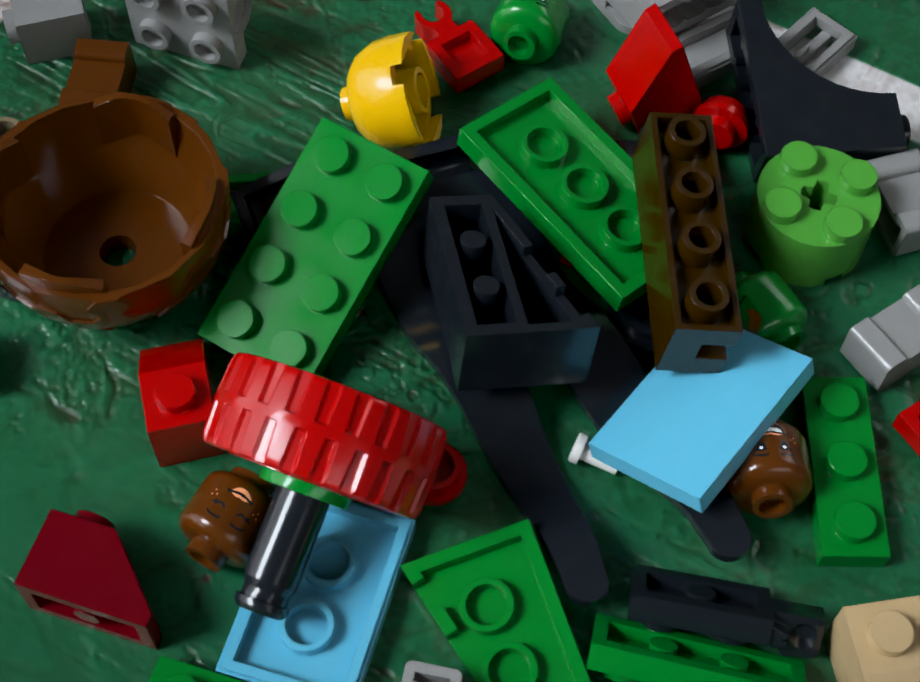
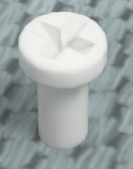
(582, 451)

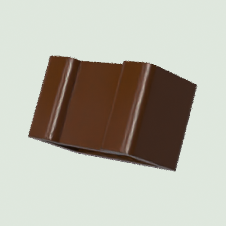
(99, 68)

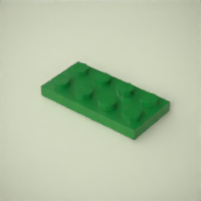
(567, 183)
(317, 250)

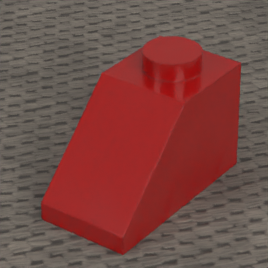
(651, 73)
(177, 401)

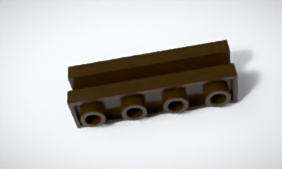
(685, 244)

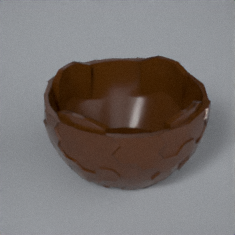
(102, 181)

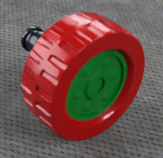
(321, 450)

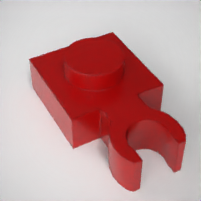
(459, 52)

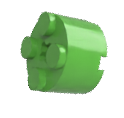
(812, 213)

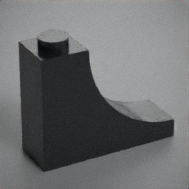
(796, 104)

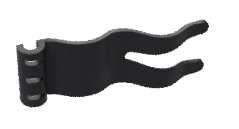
(507, 418)

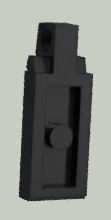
(724, 610)

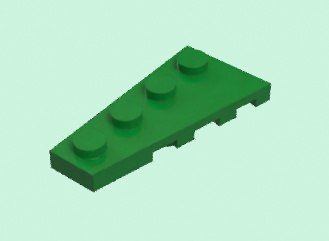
(499, 608)

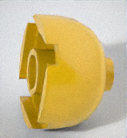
(392, 92)

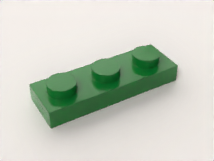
(845, 474)
(635, 653)

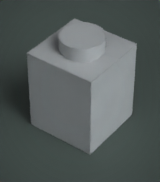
(46, 27)

